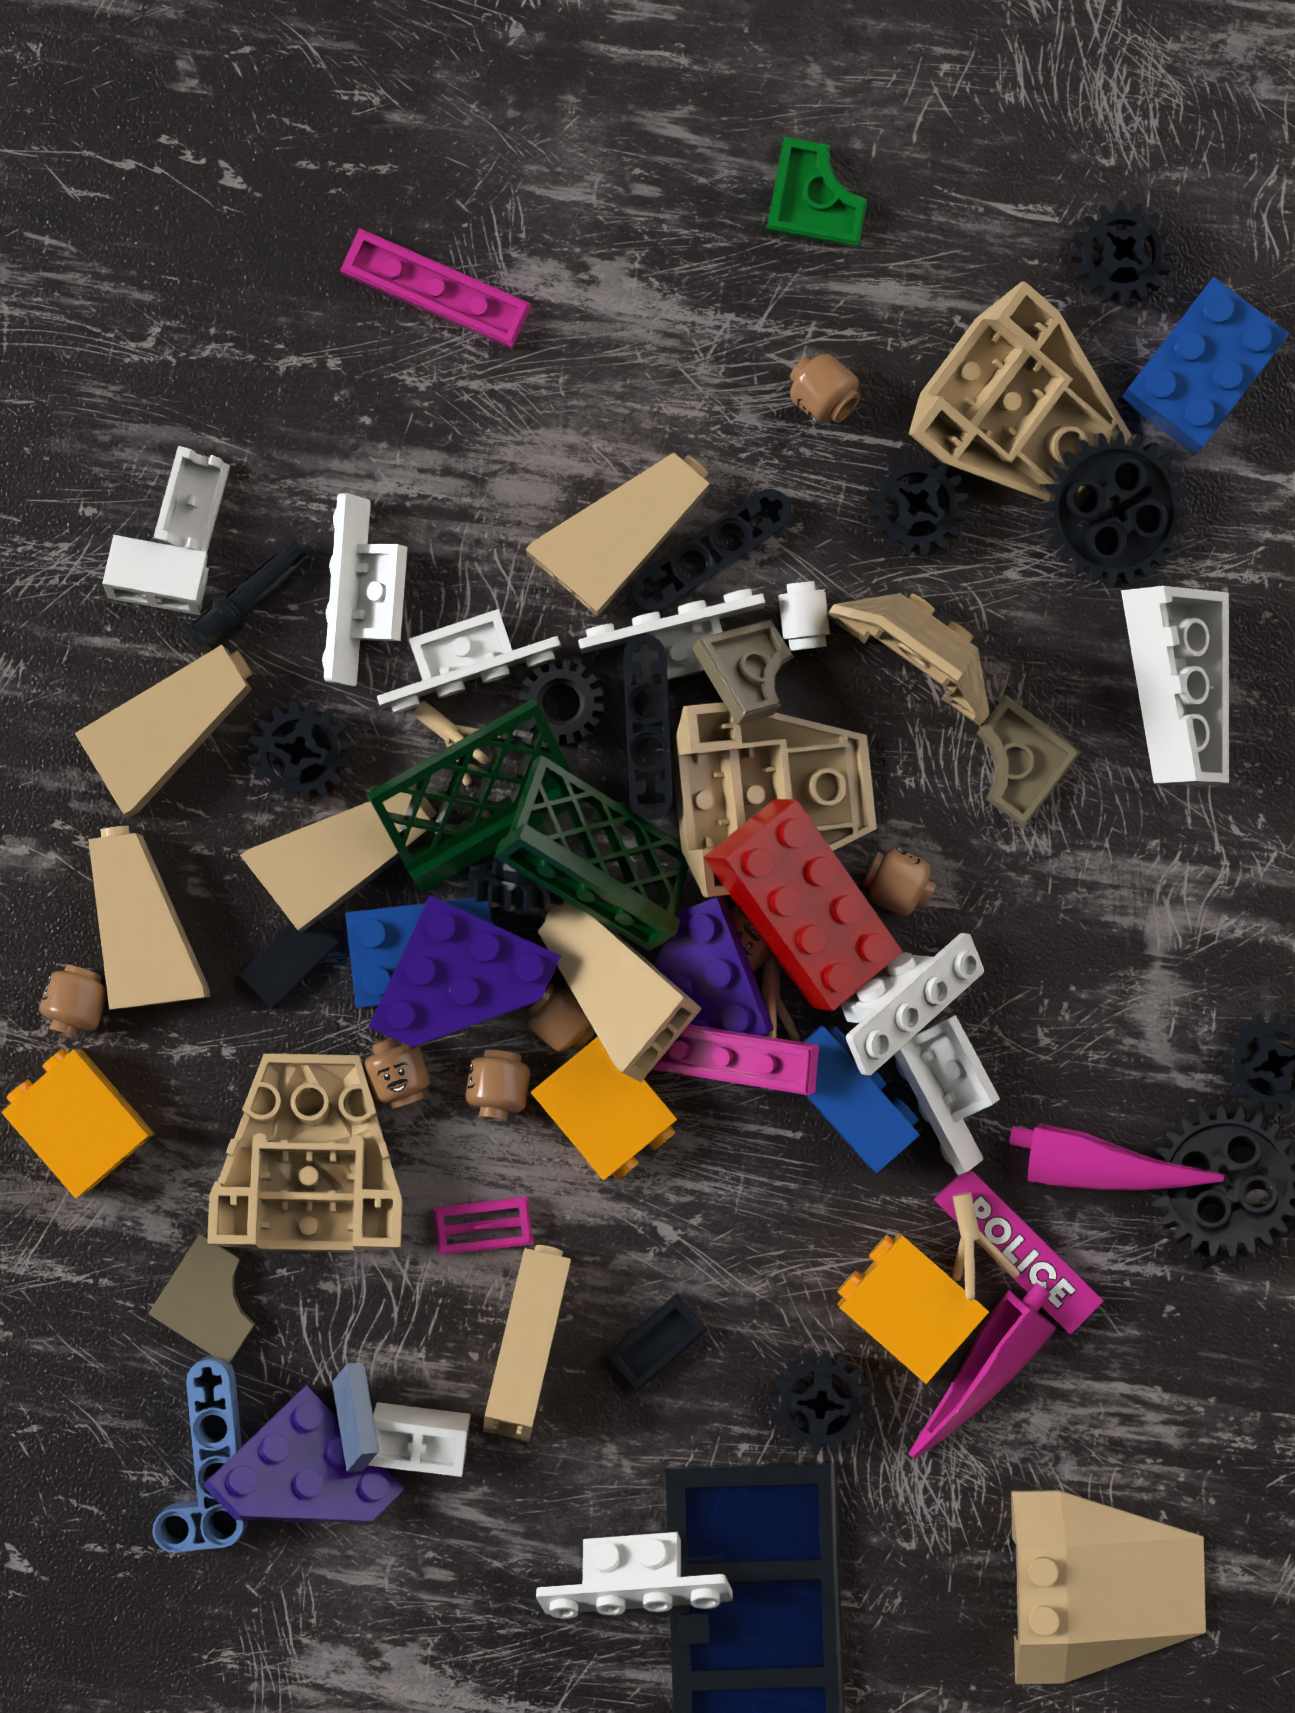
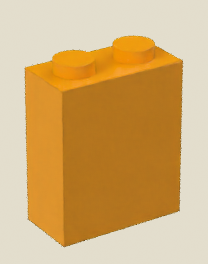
(605, 1111)
(76, 1121)
(910, 1306)

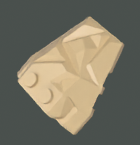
(307, 1163)

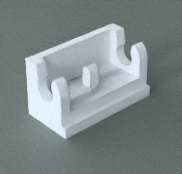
(191, 500)
(156, 575)
(421, 1439)

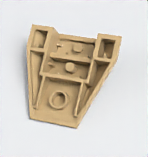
(1014, 397)
(925, 642)
(735, 770)
(1098, 1586)

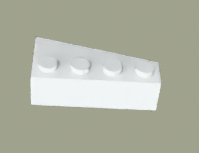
(1182, 680)

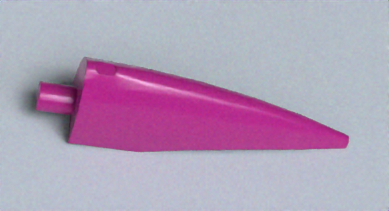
(1087, 1162)
(997, 1355)

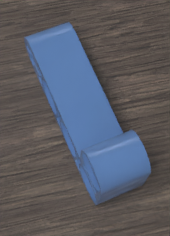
(206, 1451)

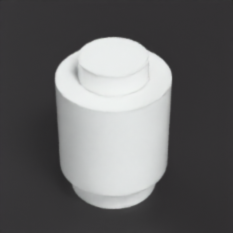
(804, 616)

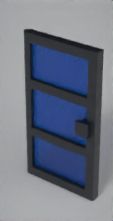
(779, 1548)

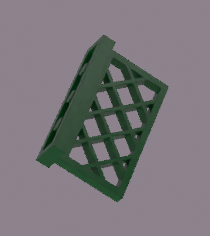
(461, 845)
(587, 882)

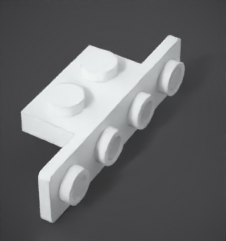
(363, 590)
(675, 633)
(464, 653)
(906, 998)
(948, 1087)
(632, 1575)

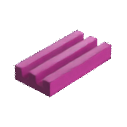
(523, 1220)

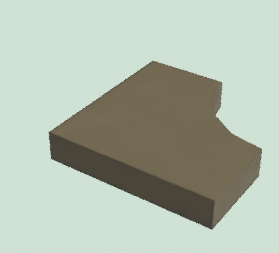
(744, 668)
(1026, 760)
(203, 1302)

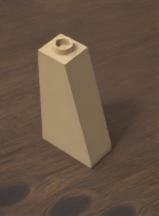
(617, 534)
(159, 729)
(331, 859)
(139, 929)
(620, 991)
(526, 1343)

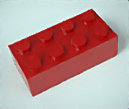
(803, 904)

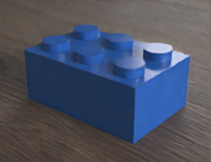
(1204, 366)
(379, 940)
(856, 1103)

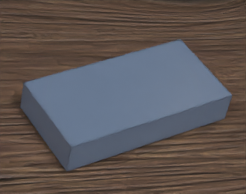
(355, 1417)

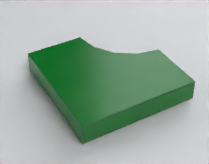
(811, 200)

